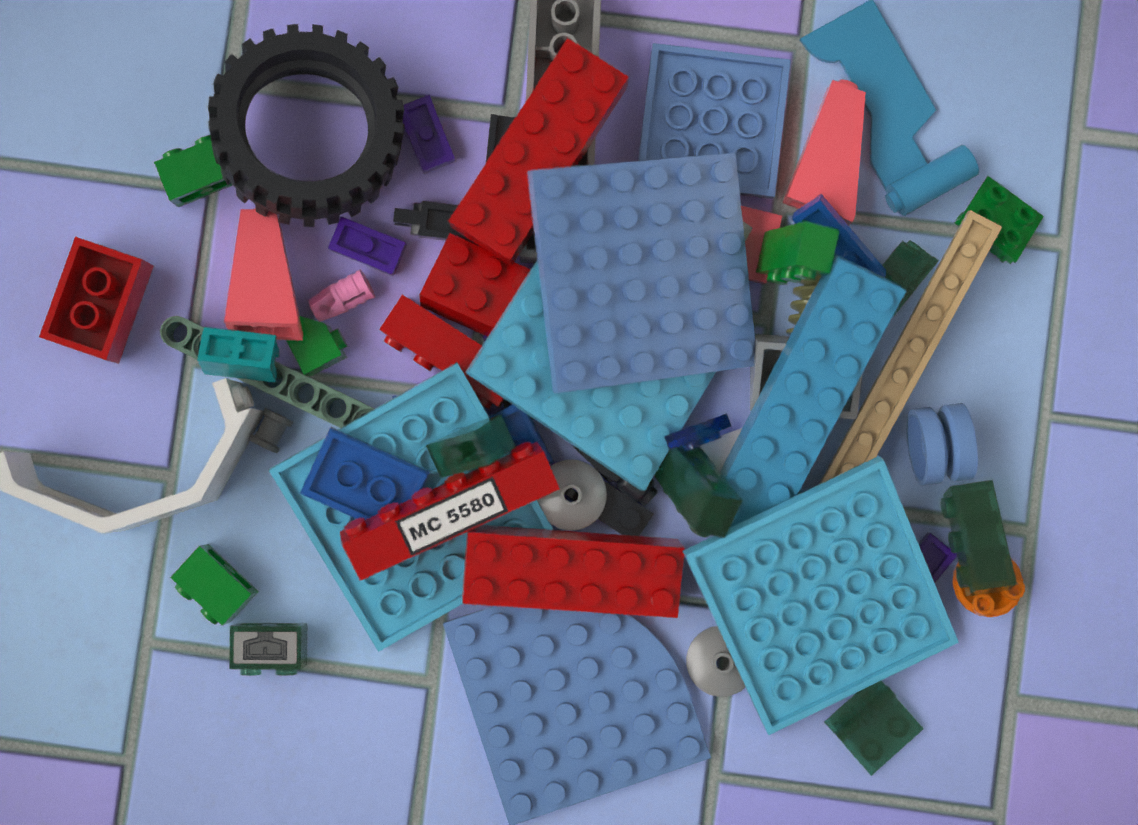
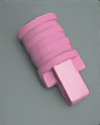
(341, 296)

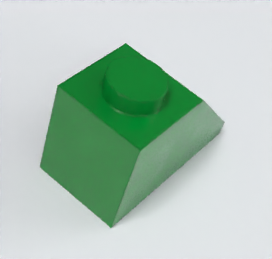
(319, 347)

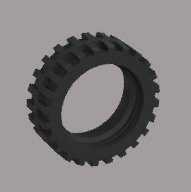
(311, 55)

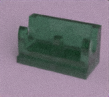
(908, 267)

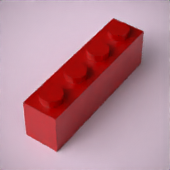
(434, 343)

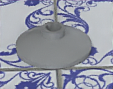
(590, 498)
(702, 666)

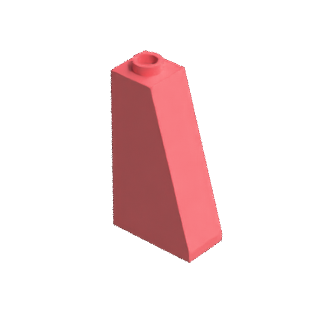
(832, 152)
(261, 281)

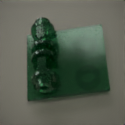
(873, 726)

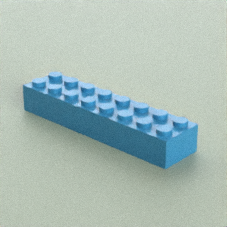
(809, 385)

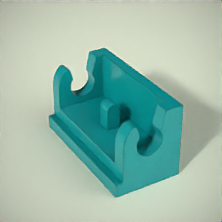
(238, 354)

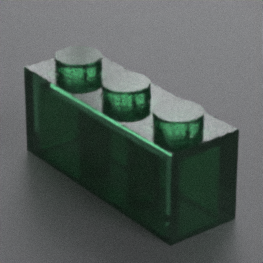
(698, 491)
(978, 538)

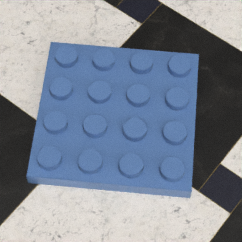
(717, 105)

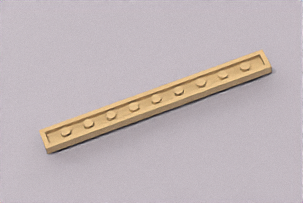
(915, 344)

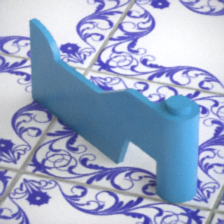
(895, 105)

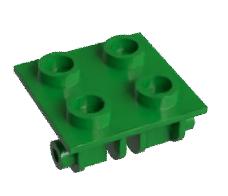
(1008, 211)

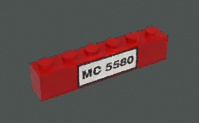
(447, 510)

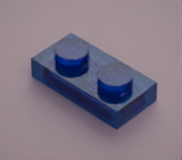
(698, 434)

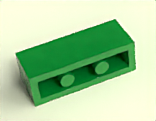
(797, 252)

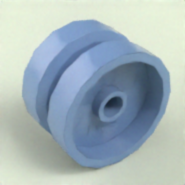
(942, 444)

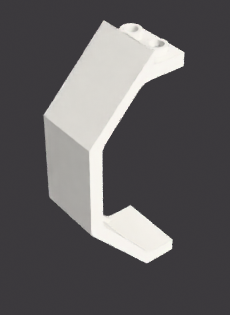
(21, 481)

